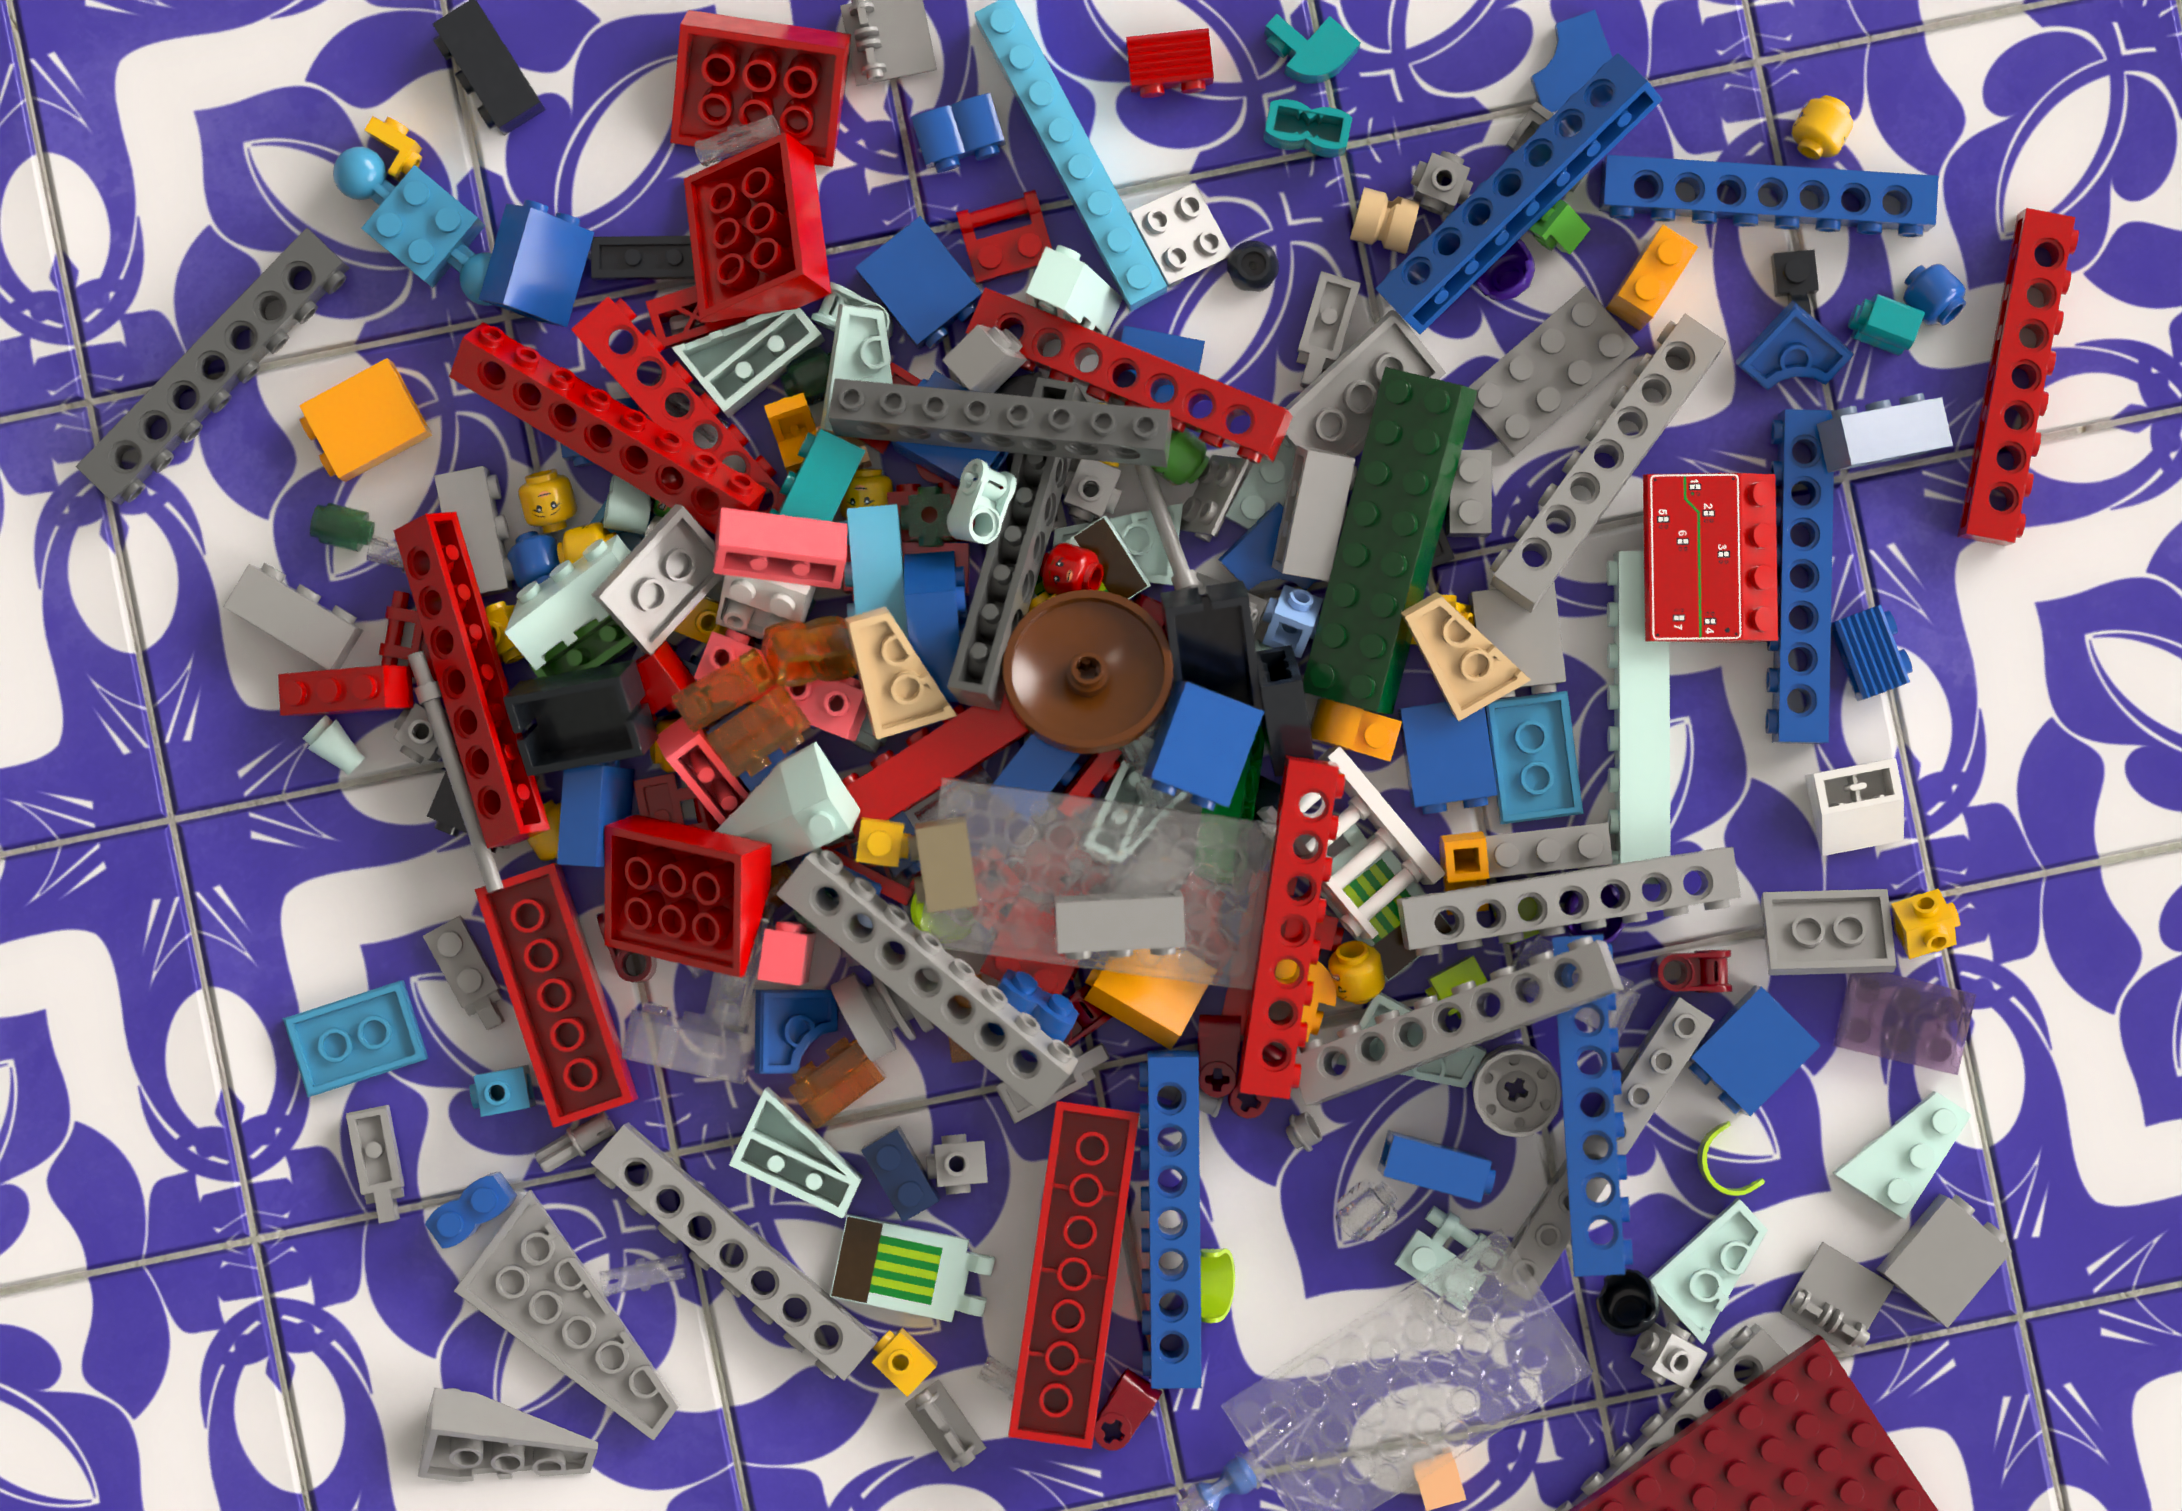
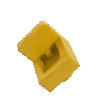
(394, 136)

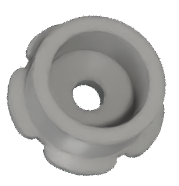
(1303, 1131)

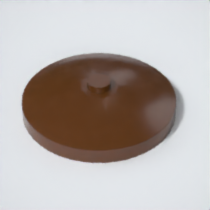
(1088, 671)

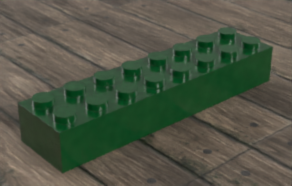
(1388, 539)

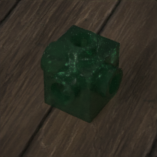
(926, 533)

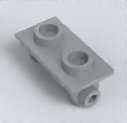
(945, 1426)

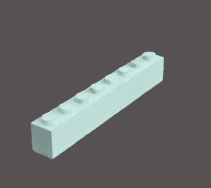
(1640, 721)

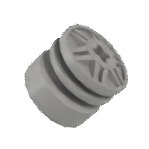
(875, 1012)
(1525, 1112)

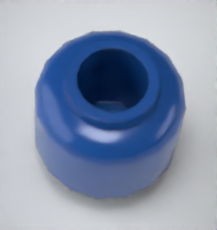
(1935, 293)
(533, 558)

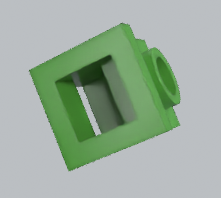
(1560, 228)

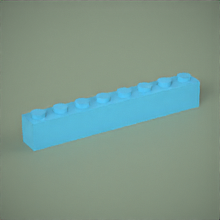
(1070, 153)

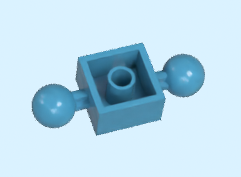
(415, 220)

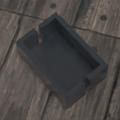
(1213, 640)
(581, 718)

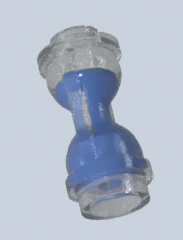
(1238, 1477)

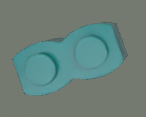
(1319, 130)
(1885, 324)

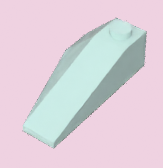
(796, 807)

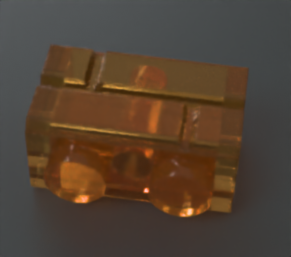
(723, 689)
(759, 731)
(835, 1082)

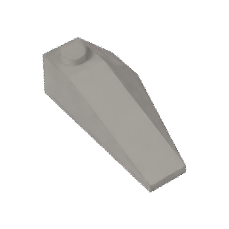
(480, 1436)

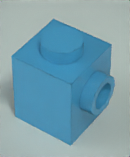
(502, 1091)

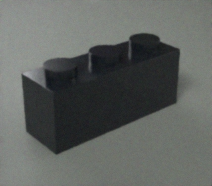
(487, 68)

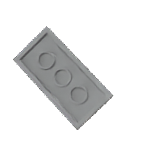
(1550, 371)
(1340, 402)

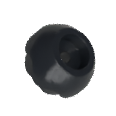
(1253, 279)

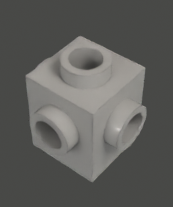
(1437, 197)
(1097, 475)
(408, 725)
(973, 1158)
(1668, 1354)

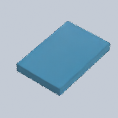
(1534, 757)
(355, 1038)

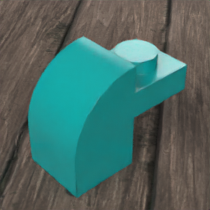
(1315, 58)

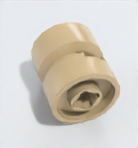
(1385, 220)

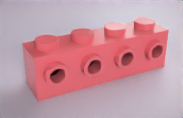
(826, 704)

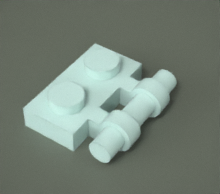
(1426, 1254)

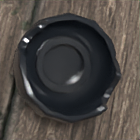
(1628, 1303)

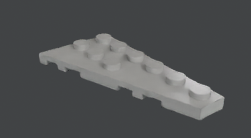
(550, 1303)

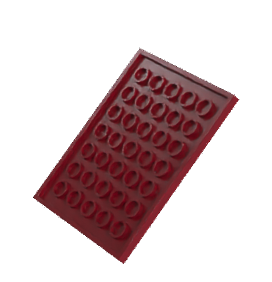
(1778, 1444)

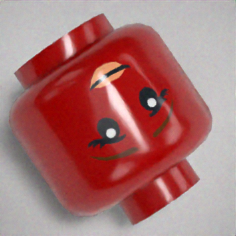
(1070, 569)

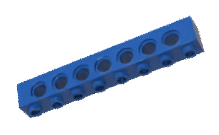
(1538, 191)
(1914, 192)
(1814, 640)
(1589, 1257)
(1182, 1366)

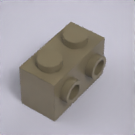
(945, 864)

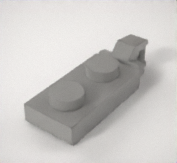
(1326, 325)
(466, 970)
(1081, 1074)
(377, 1160)

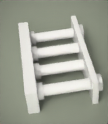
(1390, 836)

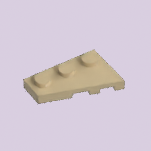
(1460, 657)
(892, 677)

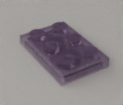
(1905, 1020)

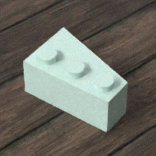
(1072, 291)

